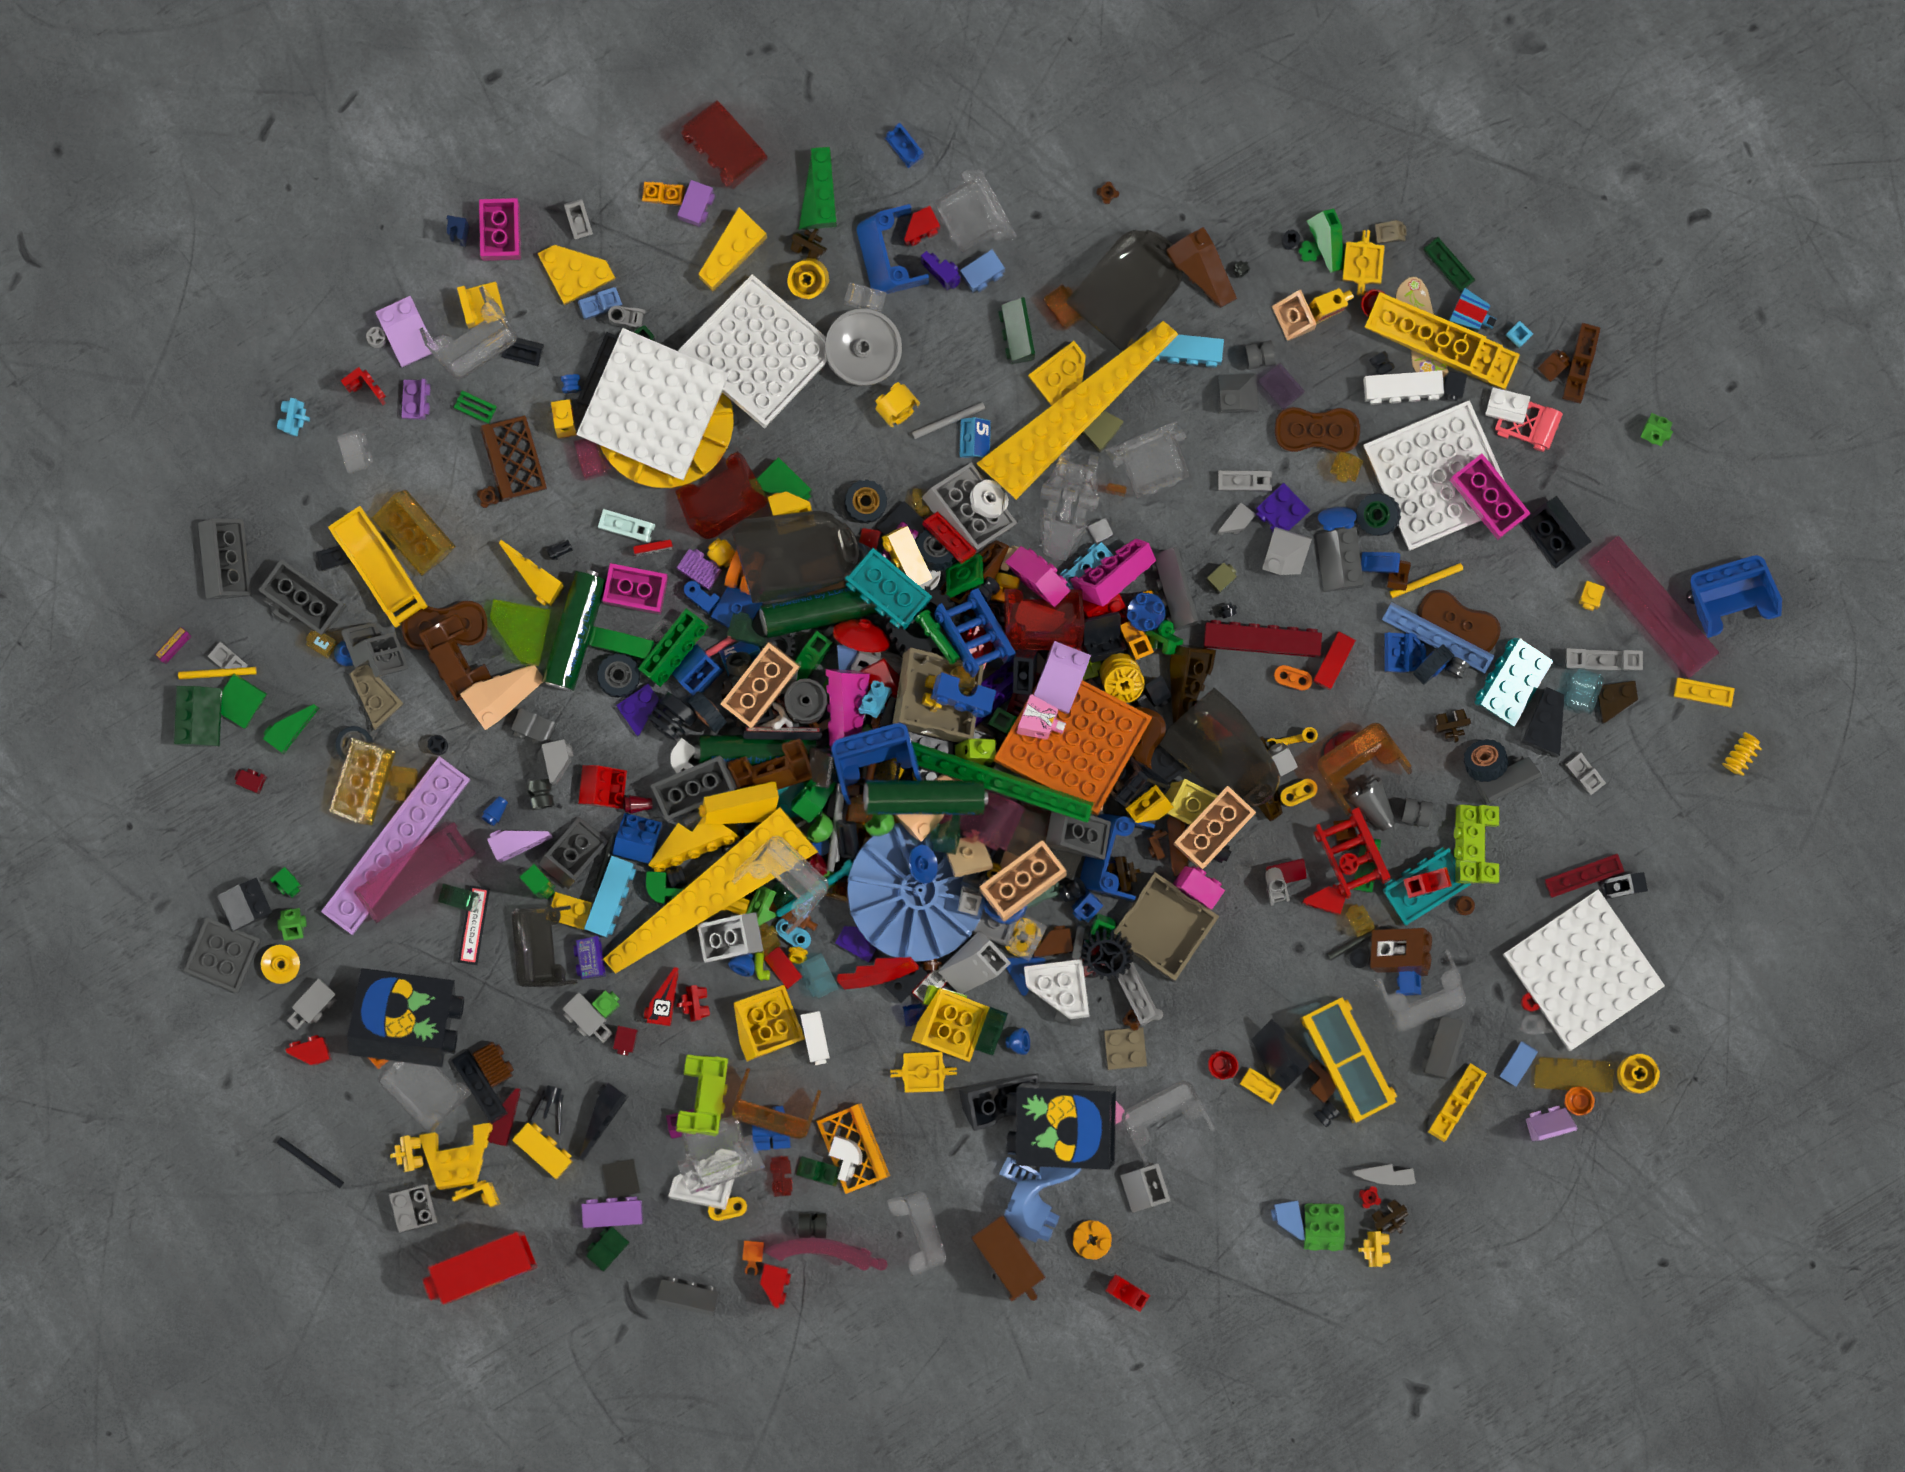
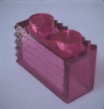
(591, 459)

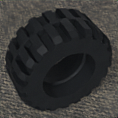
(902, 640)

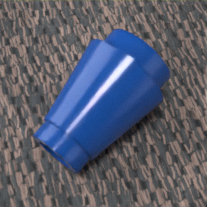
(494, 812)

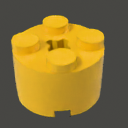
(811, 288)
(896, 404)
(1629, 1080)

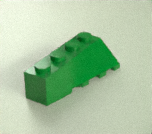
(819, 201)

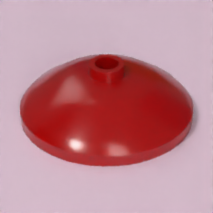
(861, 635)

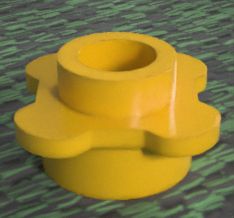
(797, 955)

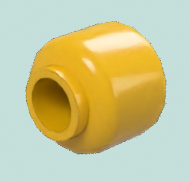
(721, 552)

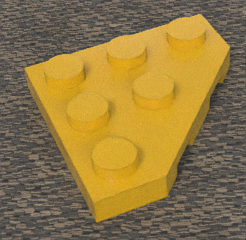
(574, 272)
(1060, 373)

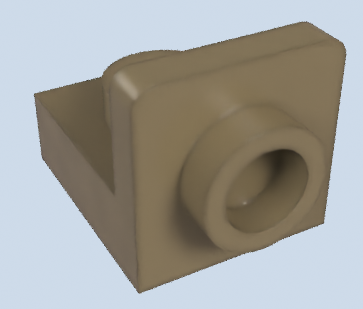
(1390, 232)

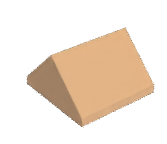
(1294, 315)

